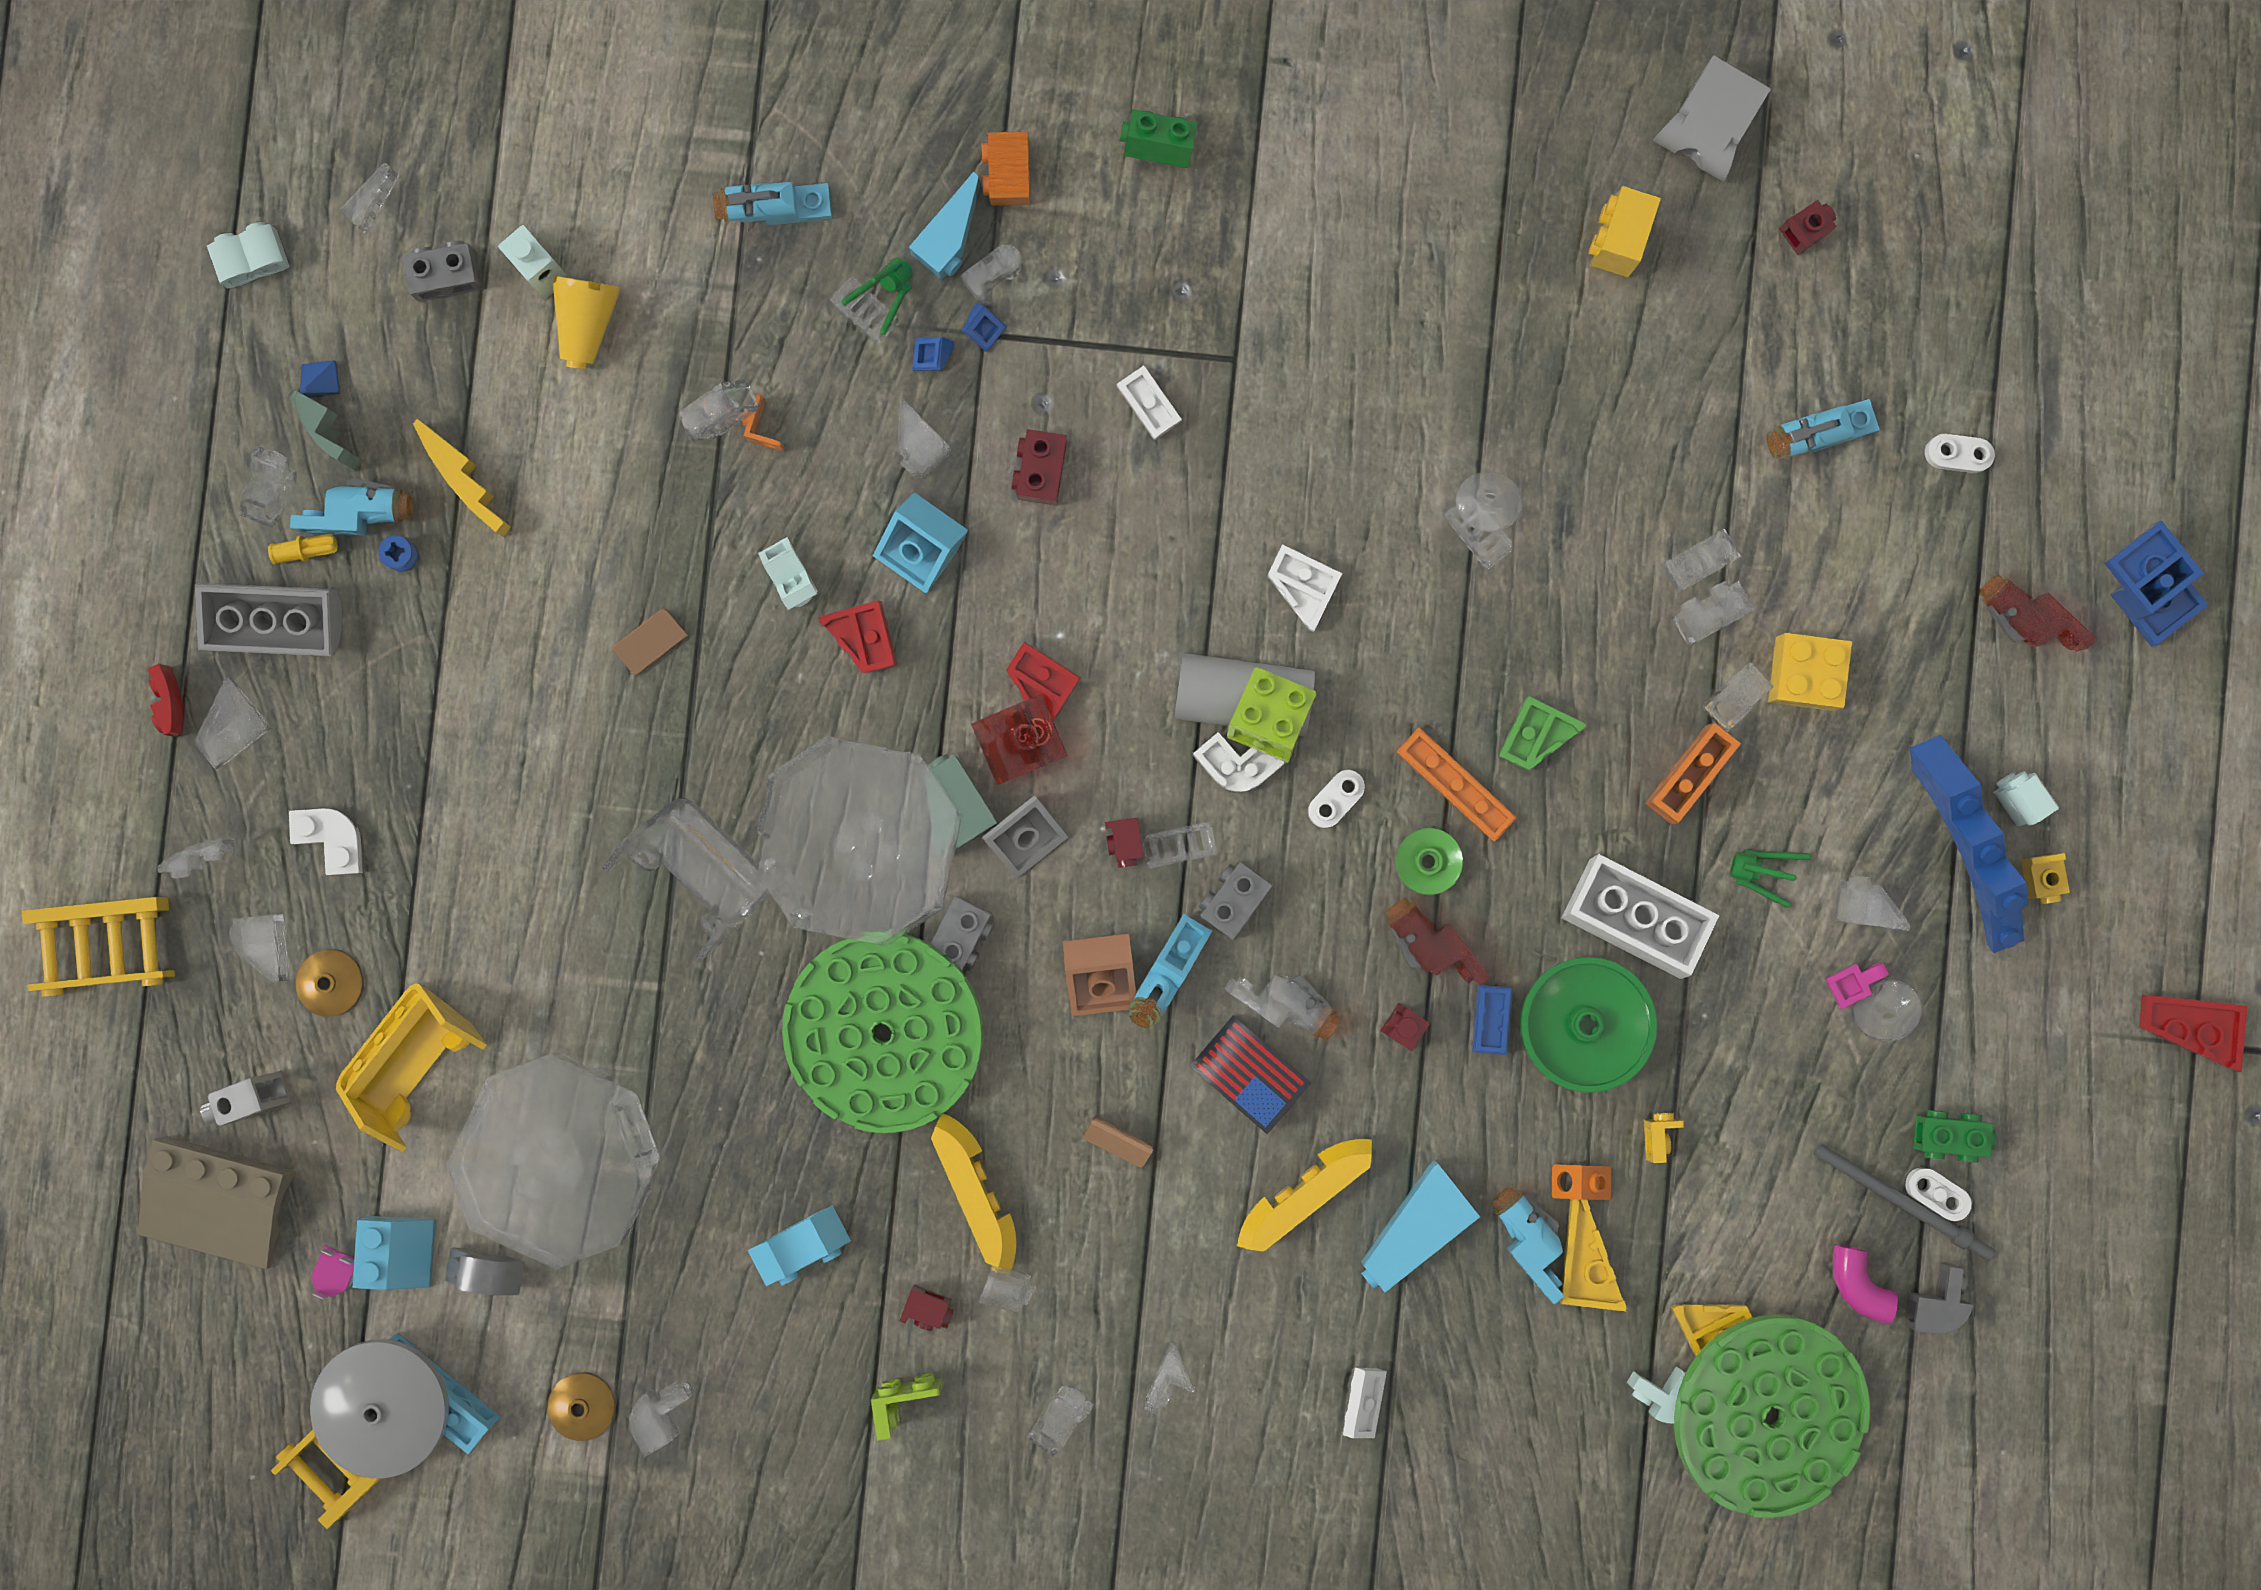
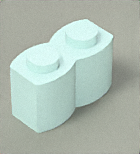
(247, 255)
(2025, 798)

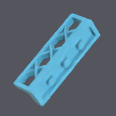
(468, 1416)

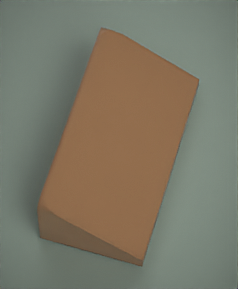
(649, 641)
(1118, 1142)

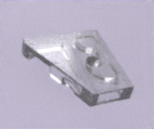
(229, 725)

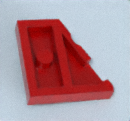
(863, 635)

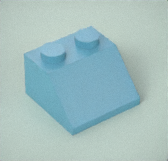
(919, 542)
(393, 1253)

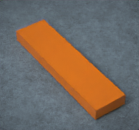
(1456, 784)

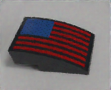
(1250, 1074)

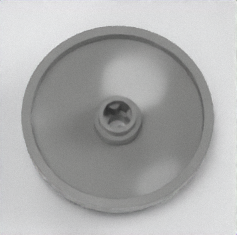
(403, 1392)

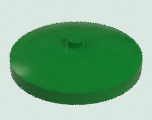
(1588, 1024)

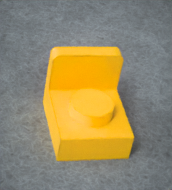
(1656, 1141)

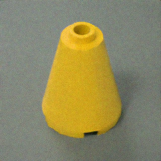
(582, 318)

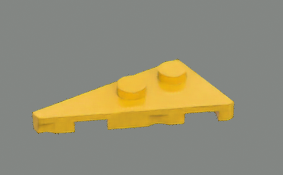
(1586, 1269)

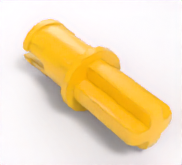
(302, 548)

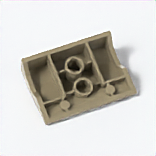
(212, 1201)

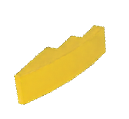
(456, 471)

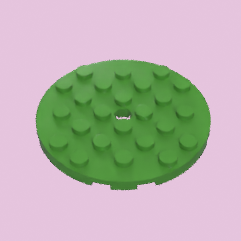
(874, 1081)
(1731, 1389)

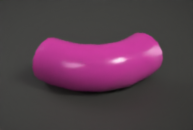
(1858, 1289)

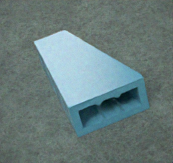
(1419, 1228)

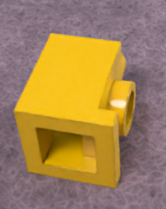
(2035, 873)

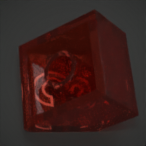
(1019, 739)

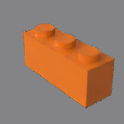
(1692, 773)

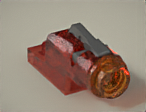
(2033, 620)
(1431, 948)

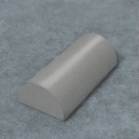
(268, 619)
(1214, 685)

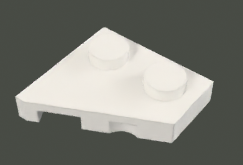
(1303, 584)

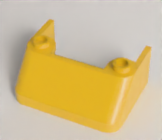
(397, 1059)

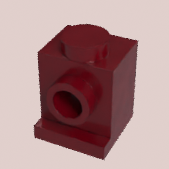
(1803, 235)
(1125, 841)
(1405, 1027)
(927, 1309)

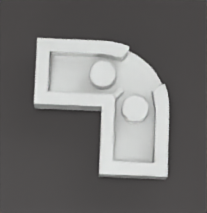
(1232, 771)
(337, 833)

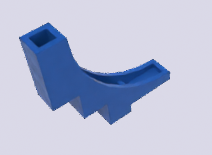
(1978, 838)

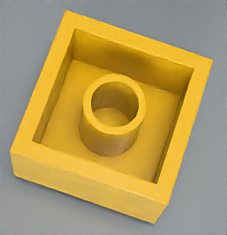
(1625, 231)
(1810, 672)

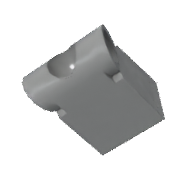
(1714, 117)

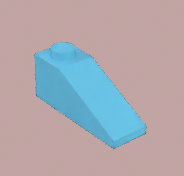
(945, 237)

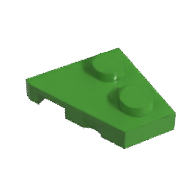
(1537, 734)

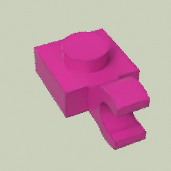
(1852, 984)

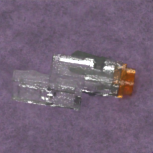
(1288, 999)

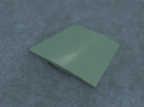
(318, 423)

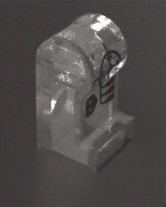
(999, 265)

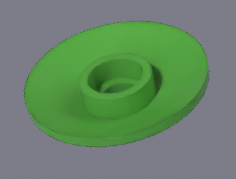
(1446, 857)

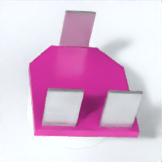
(332, 1273)

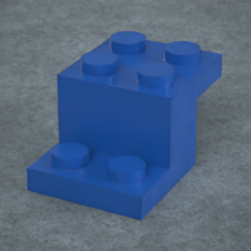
(2156, 583)

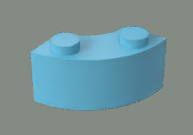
(799, 1246)

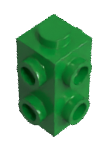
(1158, 138)
(1964, 1136)

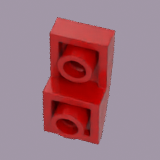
(168, 710)

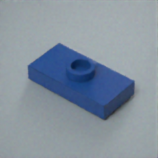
(1492, 1019)

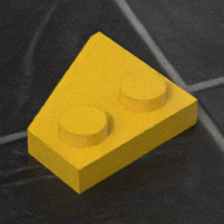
(1705, 1321)

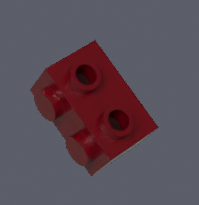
(1040, 467)

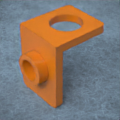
(751, 424)
(1587, 1182)

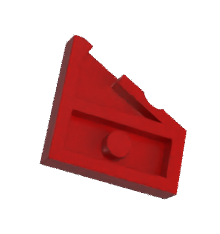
(1040, 674)

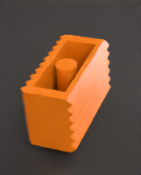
(1008, 168)

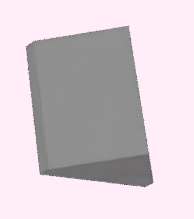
(1025, 837)

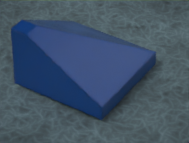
(983, 327)
(931, 353)
(319, 379)

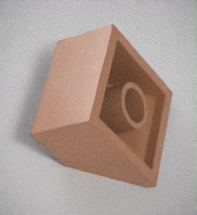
(1099, 974)

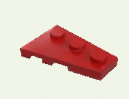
(2199, 1026)

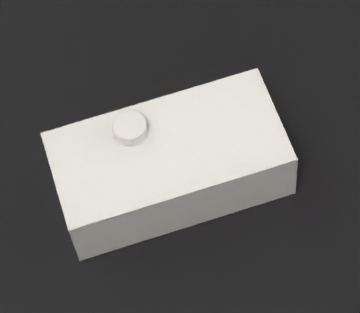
(1640, 916)

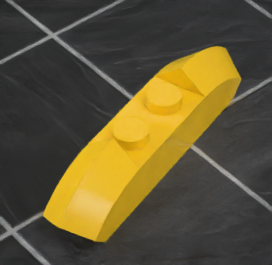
(1271, 1222)
(992, 1233)

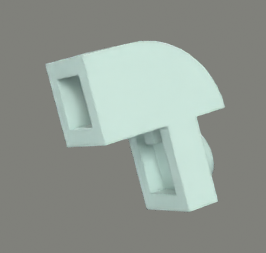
(788, 574)
(1663, 1399)

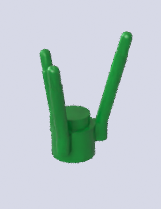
(892, 278)
(1747, 867)

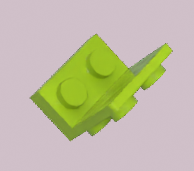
(1271, 714)
(886, 1398)

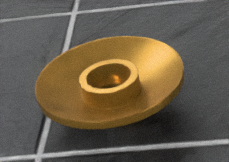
(344, 977)
(597, 1403)

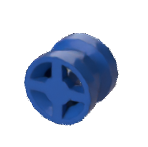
(403, 558)

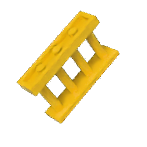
(79, 918)
(334, 1504)

